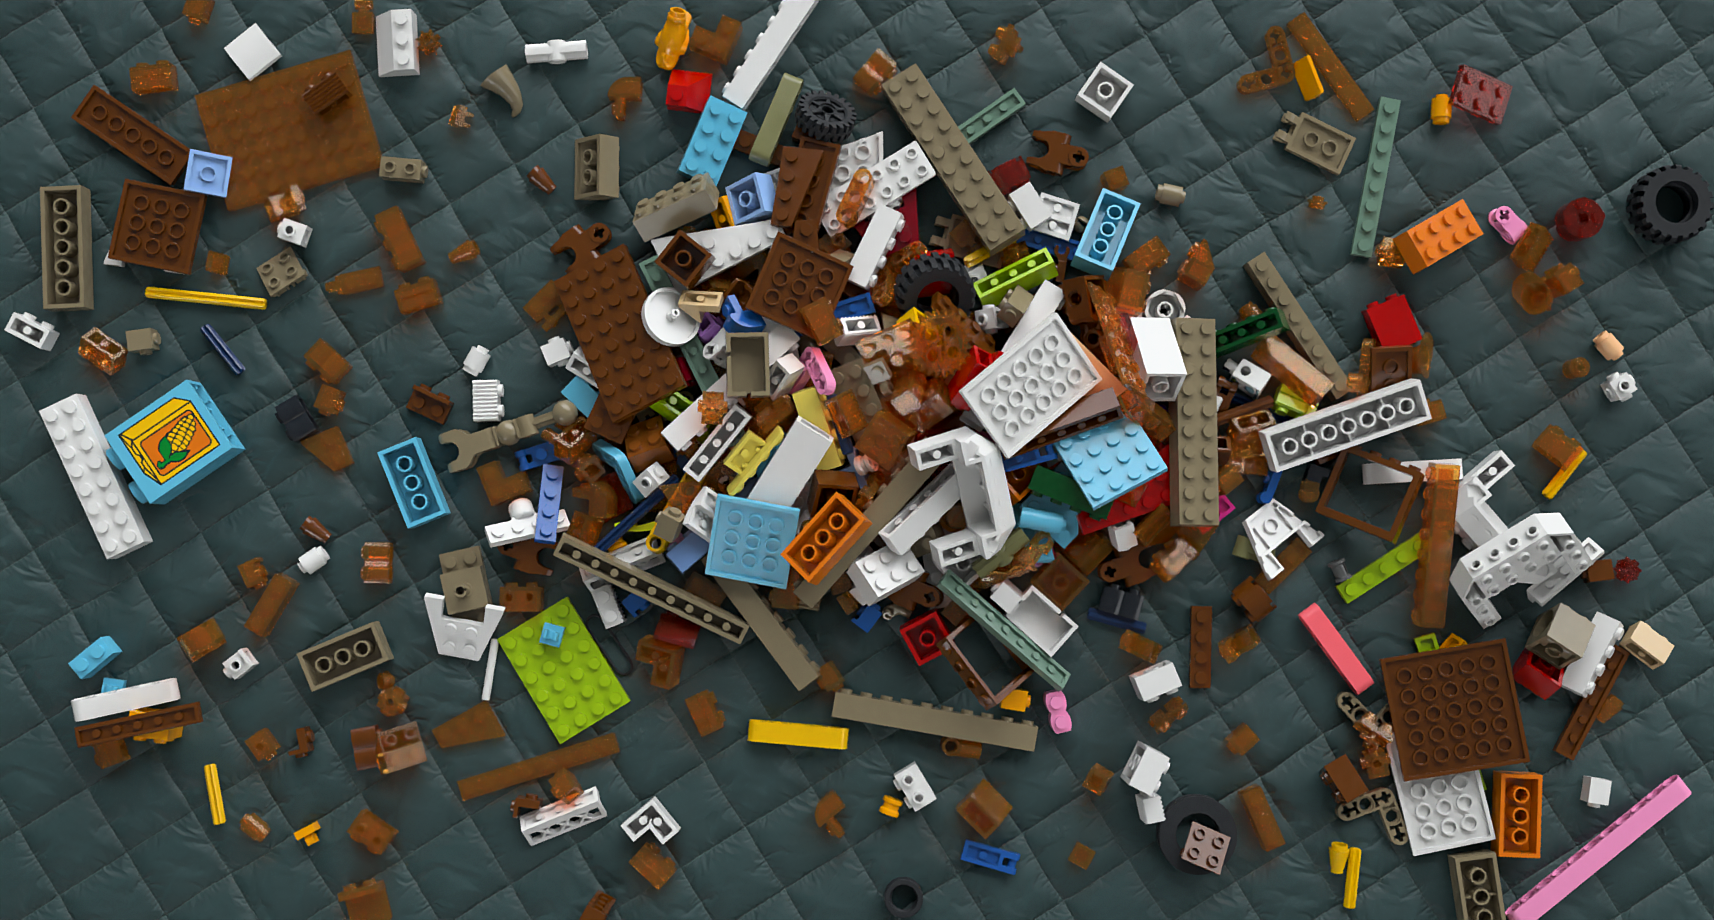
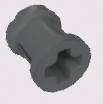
(1339, 570)

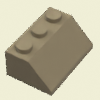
(597, 167)

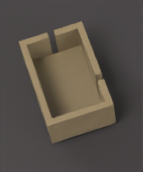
(747, 365)

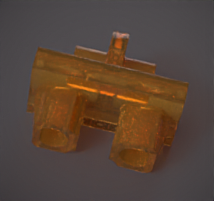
(1009, 45)
(1373, 734)

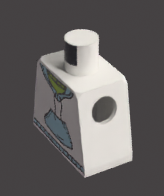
(1255, 378)

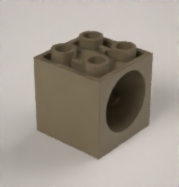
(1560, 636)

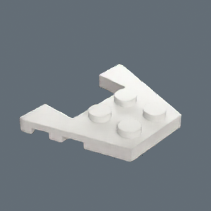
(1272, 526)
(461, 636)

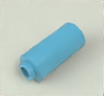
(1042, 520)

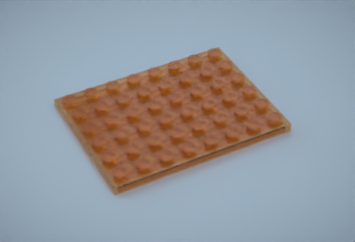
(278, 136)

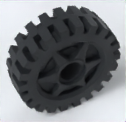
(825, 116)

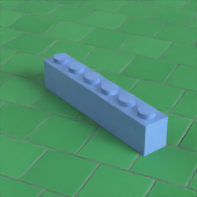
(693, 546)

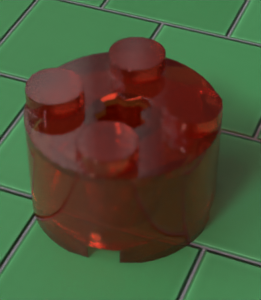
(1010, 174)
(1581, 209)

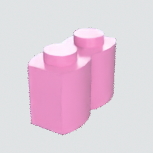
(1058, 716)

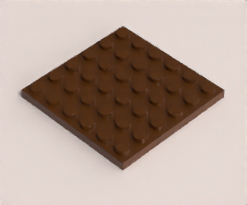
(1454, 710)

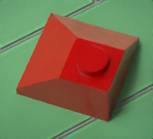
(688, 91)

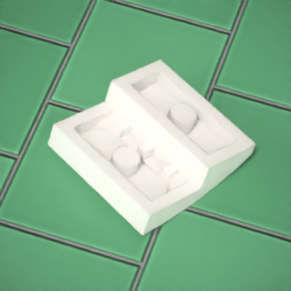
(253, 52)
(1062, 218)
(701, 513)

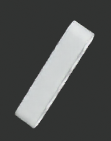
(1379, 474)
(125, 699)

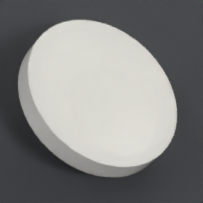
(665, 320)

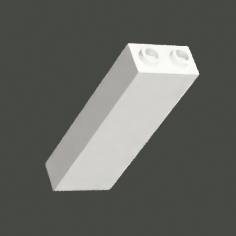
(792, 464)

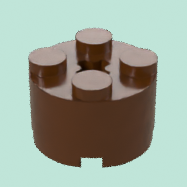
(1254, 600)

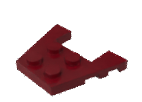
(910, 231)

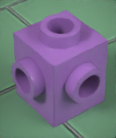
(709, 327)

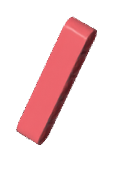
(1336, 649)

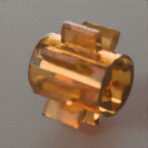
(432, 47)

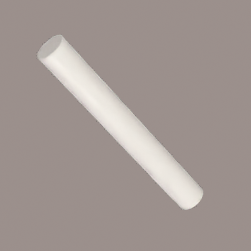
(490, 669)

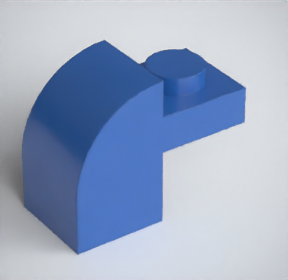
(738, 320)

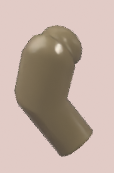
(893, 609)

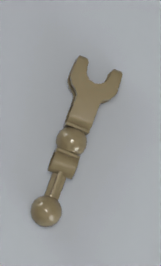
(506, 433)

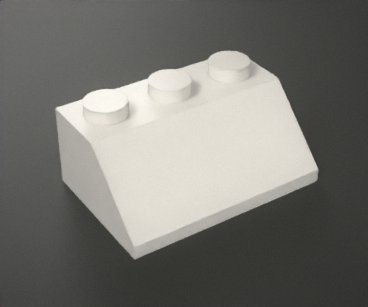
(397, 43)

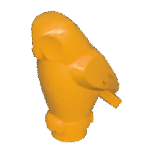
(673, 38)

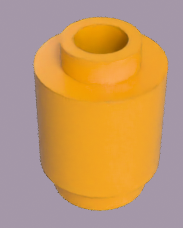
(1441, 110)

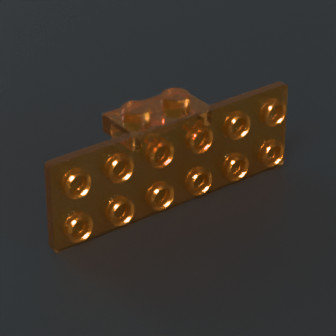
(1114, 342)

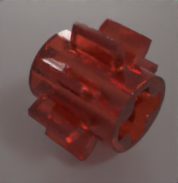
(1627, 569)

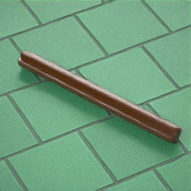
(1250, 407)

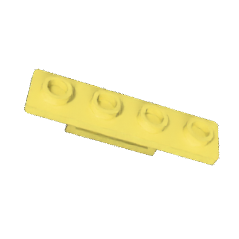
(748, 455)

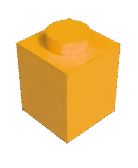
(1016, 700)

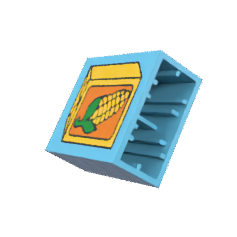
(172, 443)

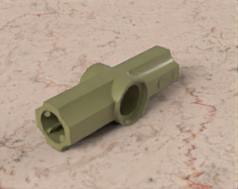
(1014, 542)

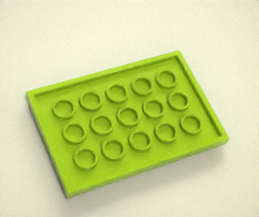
(568, 682)

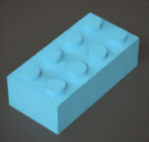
(712, 140)
(1105, 234)
(414, 482)

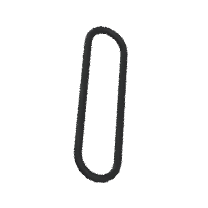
(603, 651)

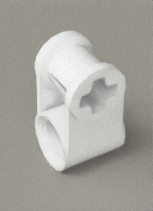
(718, 351)

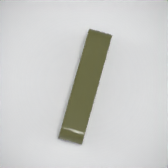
(776, 119)

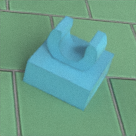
(552, 634)
(111, 684)

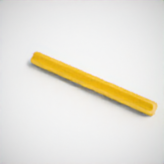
(206, 298)

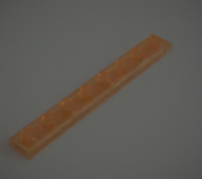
(538, 766)

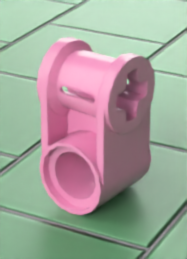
(1508, 225)

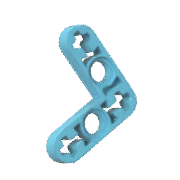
(619, 461)

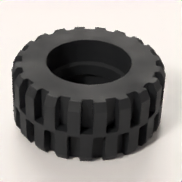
(1695, 201)
(929, 270)

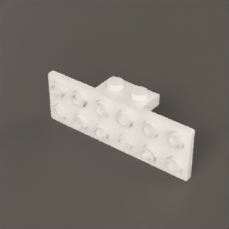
(893, 179)

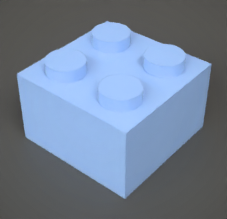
(751, 198)

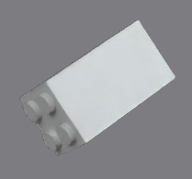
(1158, 358)

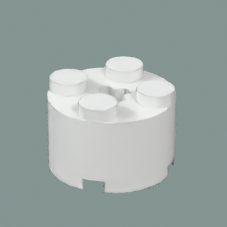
(1166, 300)

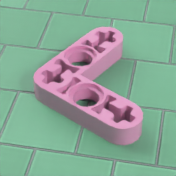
(823, 379)

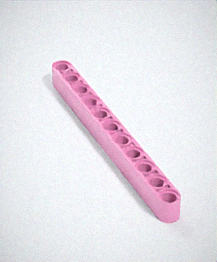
(1600, 850)

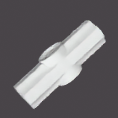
(556, 51)

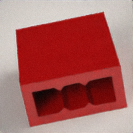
(1391, 322)
(975, 365)

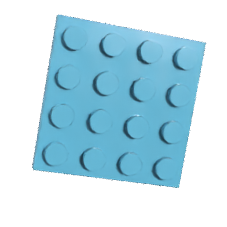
(1110, 460)
(750, 541)

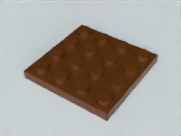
(157, 226)
(793, 279)

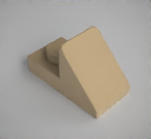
(698, 302)

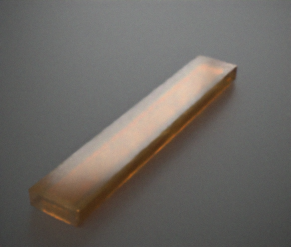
(1330, 66)

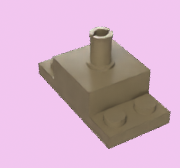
(465, 583)

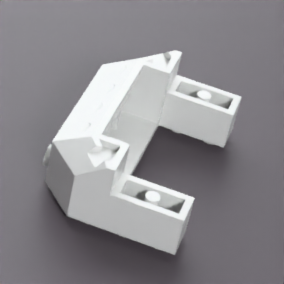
(981, 490)
(1477, 521)
(1512, 557)

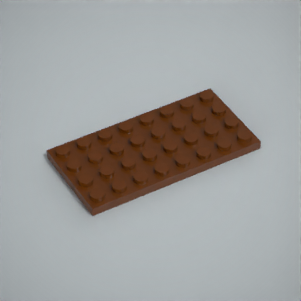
(605, 312)

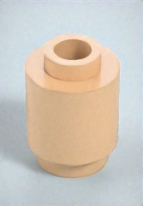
(1608, 346)

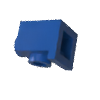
(634, 603)
(867, 616)

